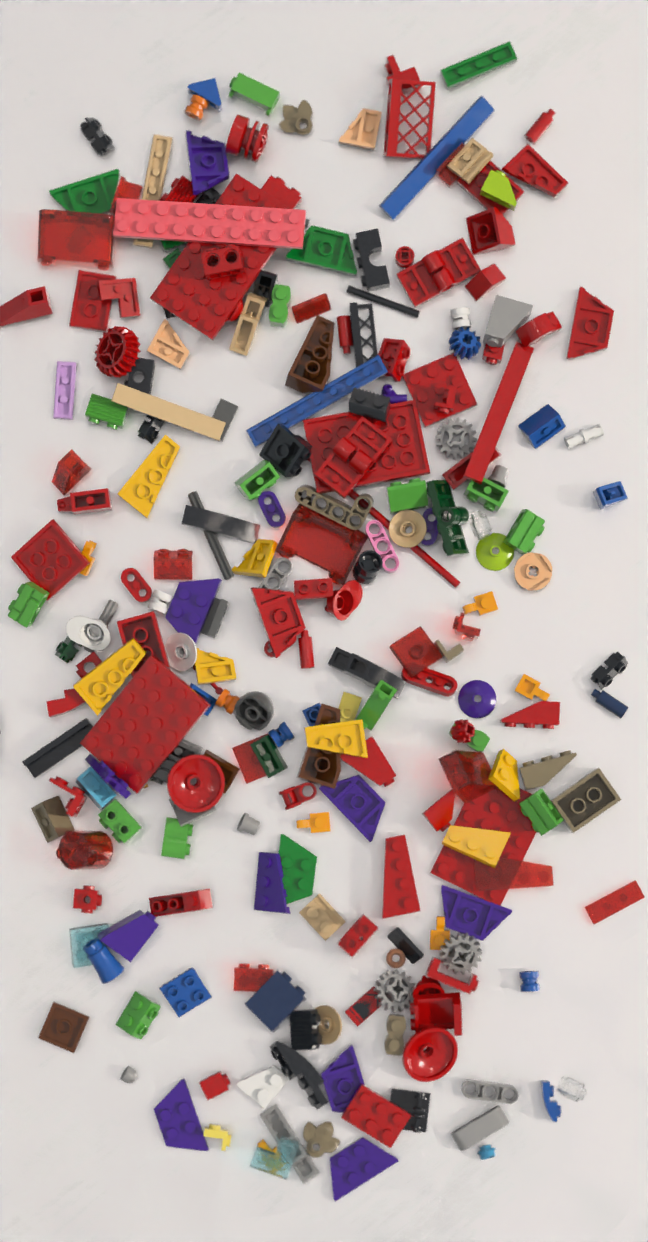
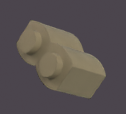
(394, 1039)

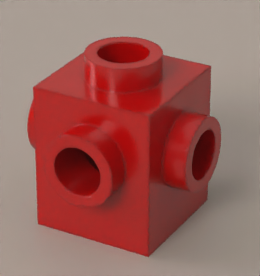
(79, 899)

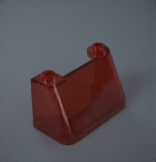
(76, 238)
(322, 543)

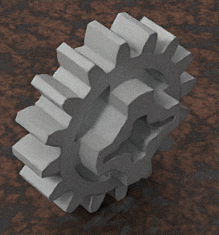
(450, 431)
(468, 949)
(401, 986)

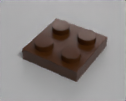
(63, 1027)

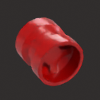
(402, 257)

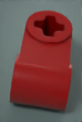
(296, 795)

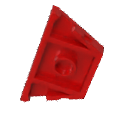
(590, 326)
(279, 617)

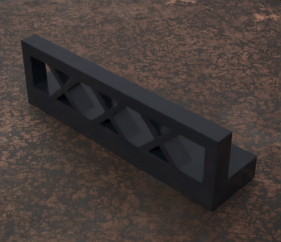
(356, 328)
(58, 749)

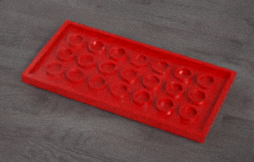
(210, 302)

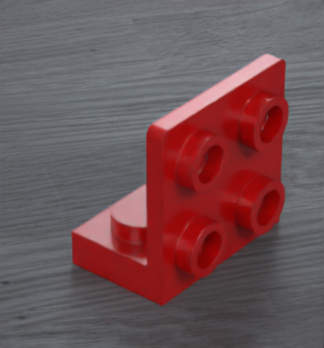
(73, 805)

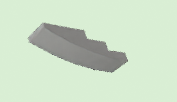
(280, 1127)

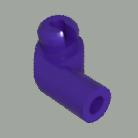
(394, 398)

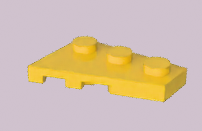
(338, 737)
(477, 843)

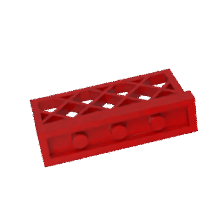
(393, 114)

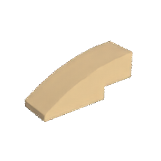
(248, 323)

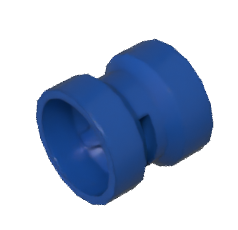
(285, 733)
(529, 981)

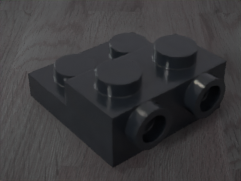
(286, 451)

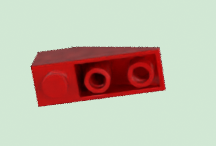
(26, 306)
(540, 713)
(181, 902)

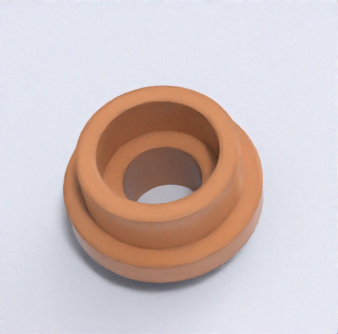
(395, 952)

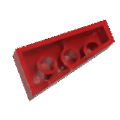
(399, 884)

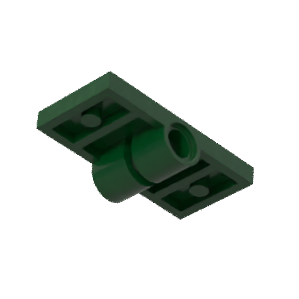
(449, 517)

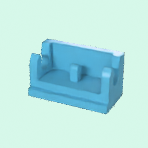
(95, 788)

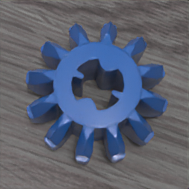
(464, 343)

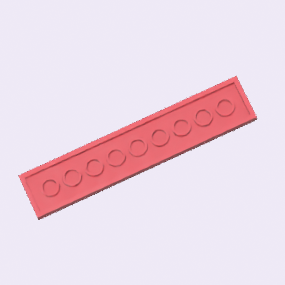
(209, 223)

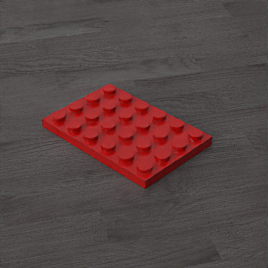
(400, 460)
(145, 723)
(488, 812)

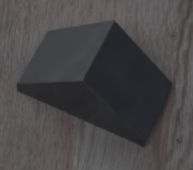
(264, 285)

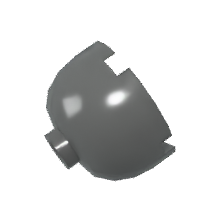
(254, 710)

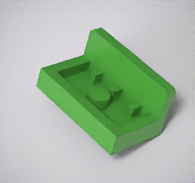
(138, 1015)

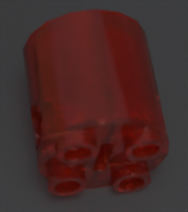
(85, 850)

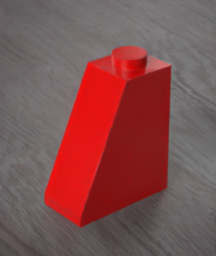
(374, 767)

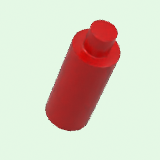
(540, 126)
(345, 333)
(306, 650)

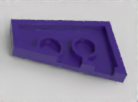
(269, 885)

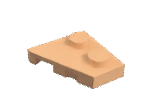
(363, 130)
(168, 346)

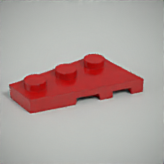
(535, 171)

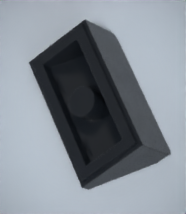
(403, 943)

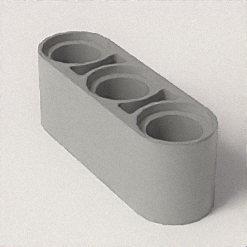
(277, 574)
(498, 1096)
(480, 1128)

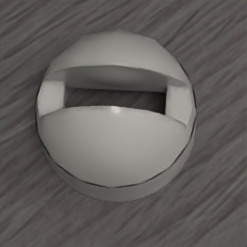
(129, 1075)

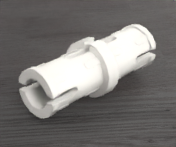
(584, 436)

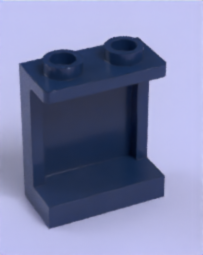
(276, 1000)

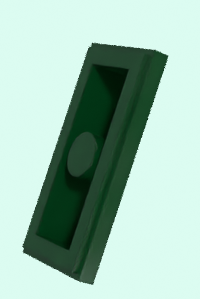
(268, 756)

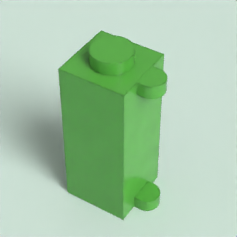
(254, 92)
(376, 704)

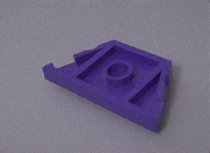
(206, 162)
(192, 605)
(109, 776)
(357, 803)
(471, 914)
(342, 1079)
(180, 1120)
(357, 1165)

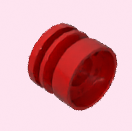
(247, 138)

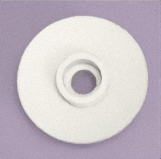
(175, 649)

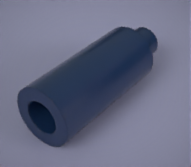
(610, 703)

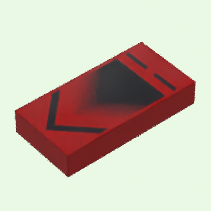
(363, 1007)

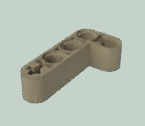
(331, 503)

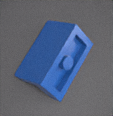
(542, 425)

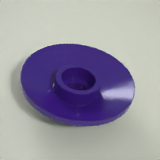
(477, 709)

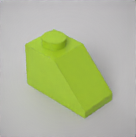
(499, 190)

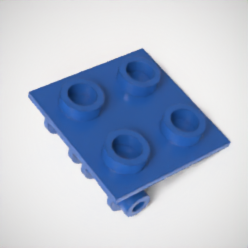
(185, 992)

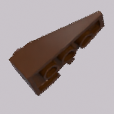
(313, 361)
(319, 765)

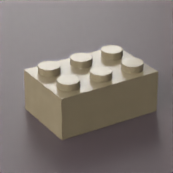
(585, 800)

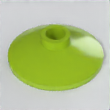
(494, 561)

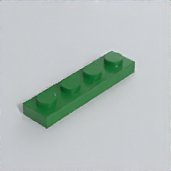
(478, 65)

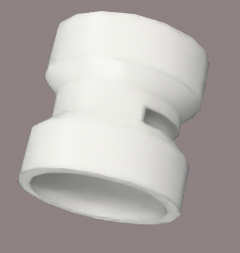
(460, 318)
(159, 606)

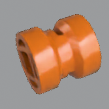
(196, 109)
(227, 701)

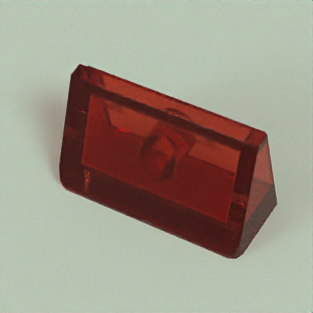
(311, 308)

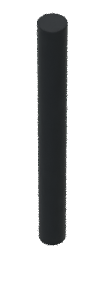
(383, 301)

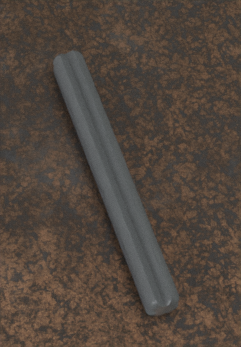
(213, 541)

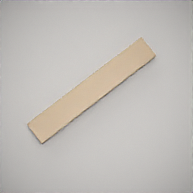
(155, 176)
(168, 412)

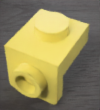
(216, 1132)

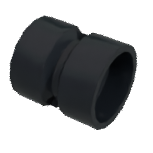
(367, 567)

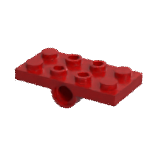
(438, 272)
(353, 457)

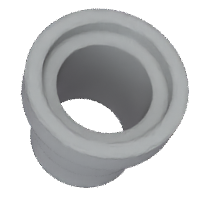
(499, 476)
(248, 824)

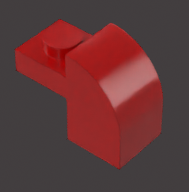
(409, 74)
(538, 328)

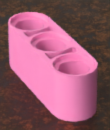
(381, 536)

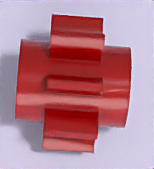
(462, 731)

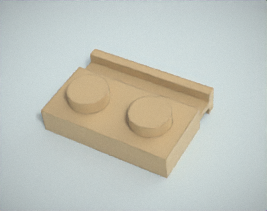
(470, 160)
(322, 917)

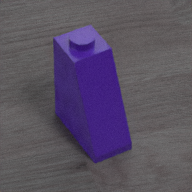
(129, 934)

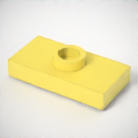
(349, 707)

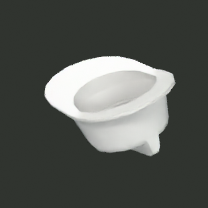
(88, 632)

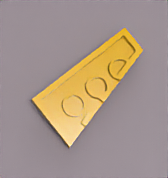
(148, 479)
(105, 679)

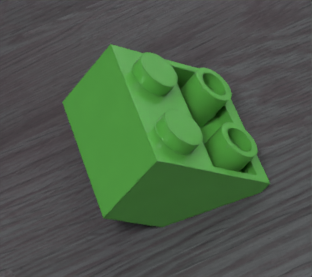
(407, 496)

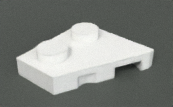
(264, 1085)

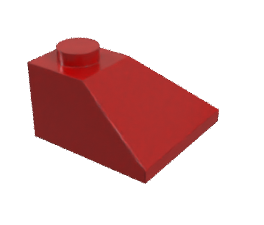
(489, 231)
(441, 812)

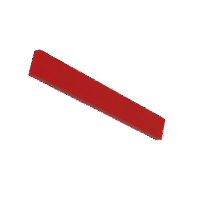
(498, 413)

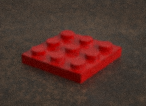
(429, 384)
(50, 559)

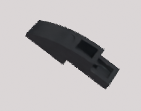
(364, 670)
(295, 1065)

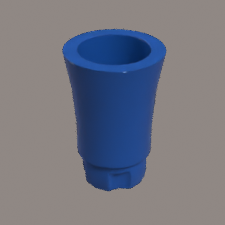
(103, 961)

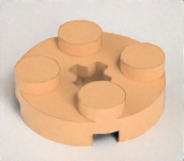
(535, 561)

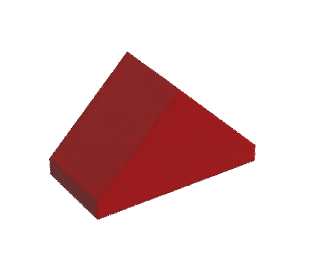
(485, 281)

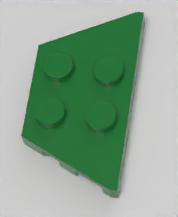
(90, 194)
(326, 250)
(297, 868)

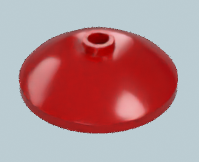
(206, 790)
(433, 1061)

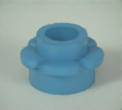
(486, 1152)

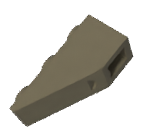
(541, 773)

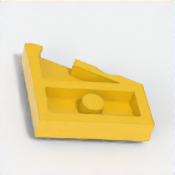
(257, 559)
(213, 668)
(505, 774)

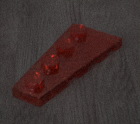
(511, 875)

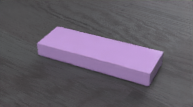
(65, 390)

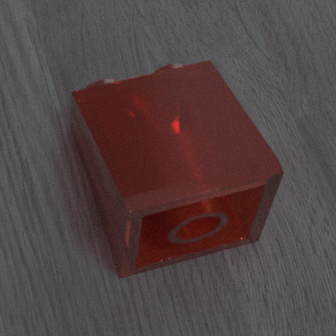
(467, 774)

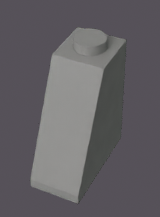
(505, 319)

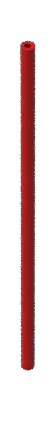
(416, 549)

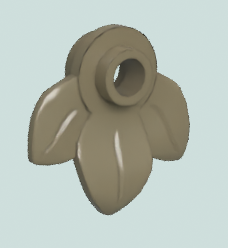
(296, 116)
(322, 1136)

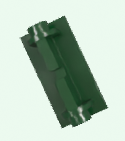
(67, 650)

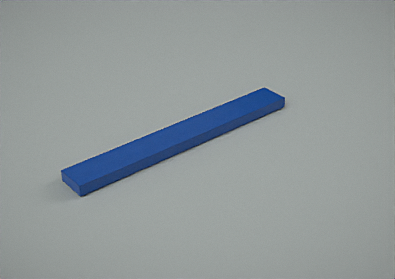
(427, 167)
(318, 401)

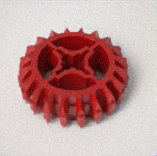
(115, 356)

